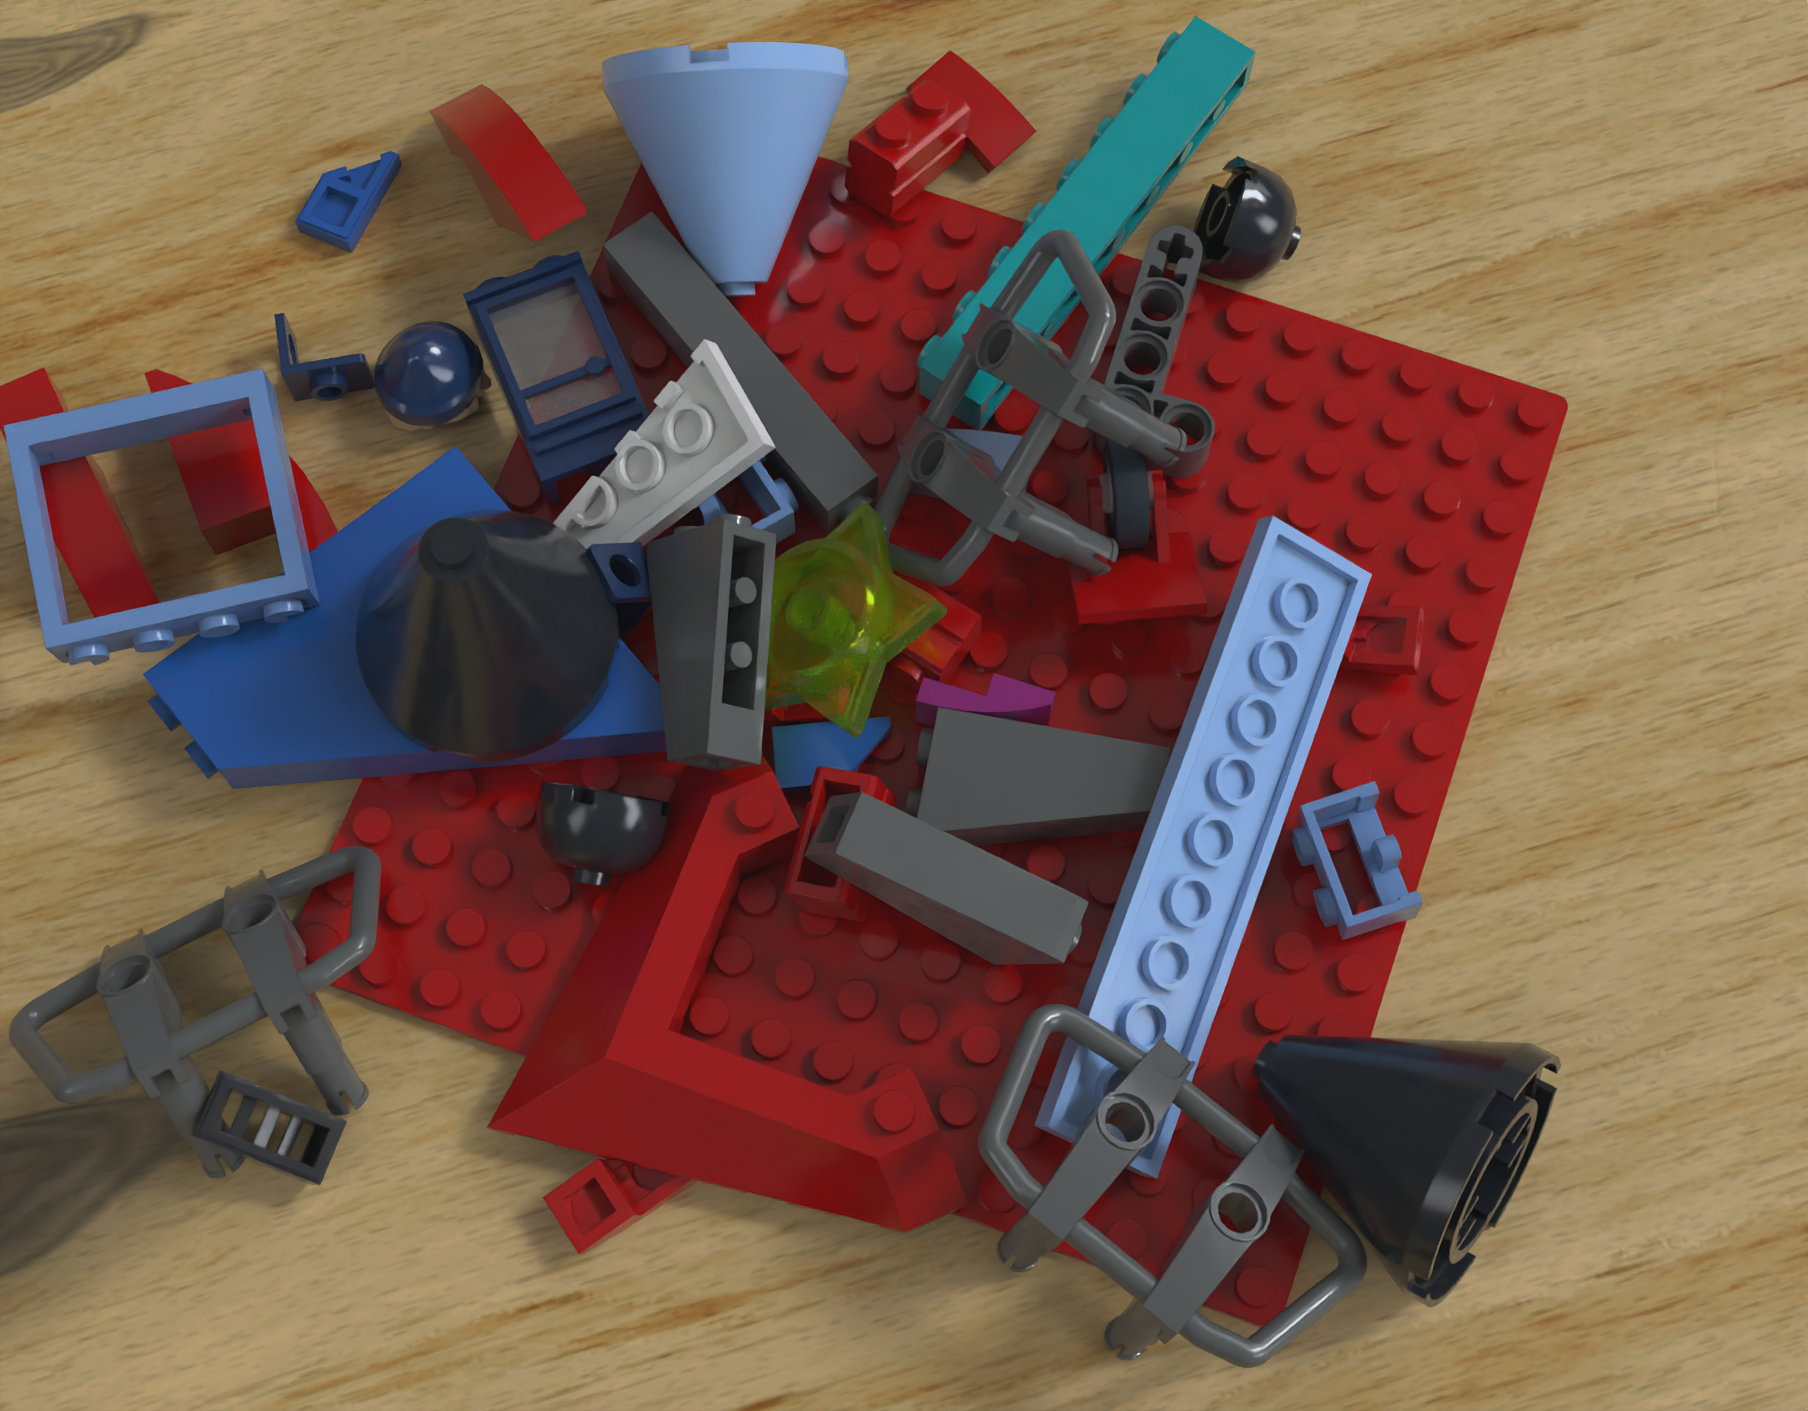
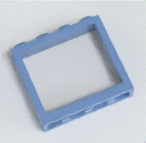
(143, 421)

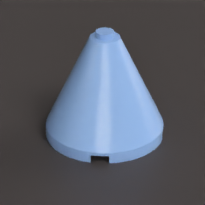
(729, 142)

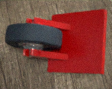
(1149, 575)

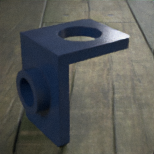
(323, 378)
(624, 580)

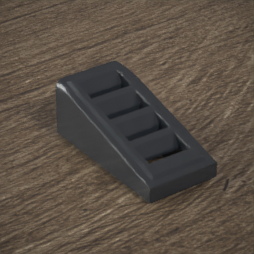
(318, 1149)

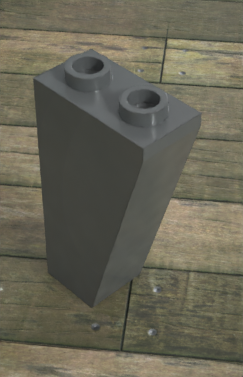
(713, 639)
(1031, 781)
(947, 882)

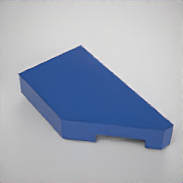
(347, 201)
(824, 744)

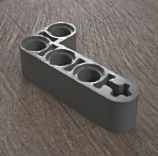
(1156, 344)

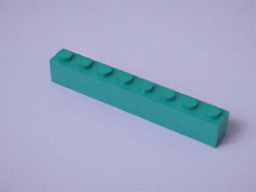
(1104, 195)

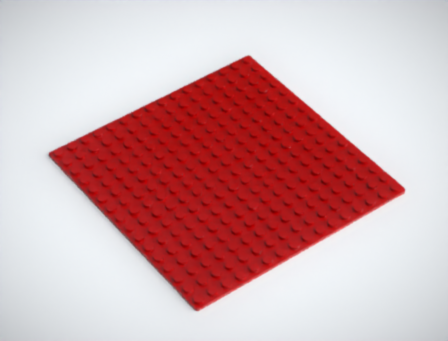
(1333, 430)

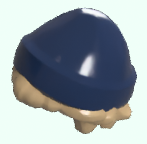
(430, 376)

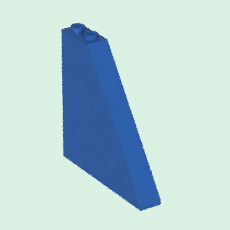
(291, 694)

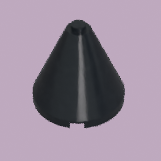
(487, 635)
(1412, 1138)

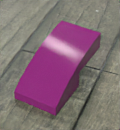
(1004, 699)

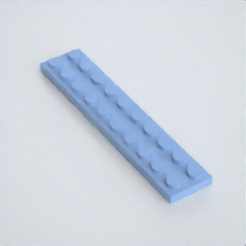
(1214, 820)

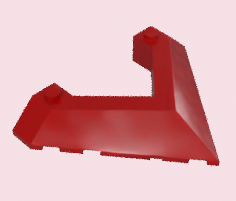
(630, 1088)

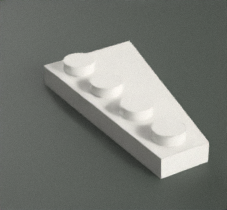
(675, 460)

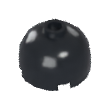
(1246, 224)
(599, 830)

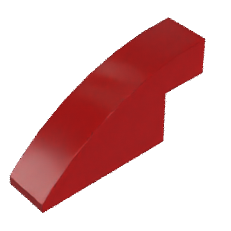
(508, 164)
(229, 483)
(82, 511)

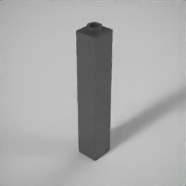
(687, 309)

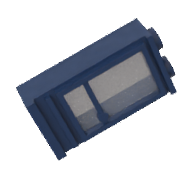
(557, 367)

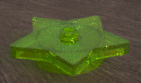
(840, 621)

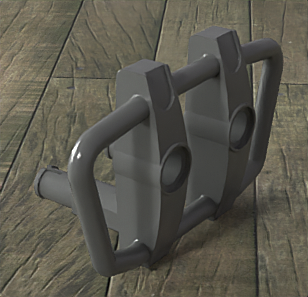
(1062, 388)
(150, 1015)
(1206, 1248)

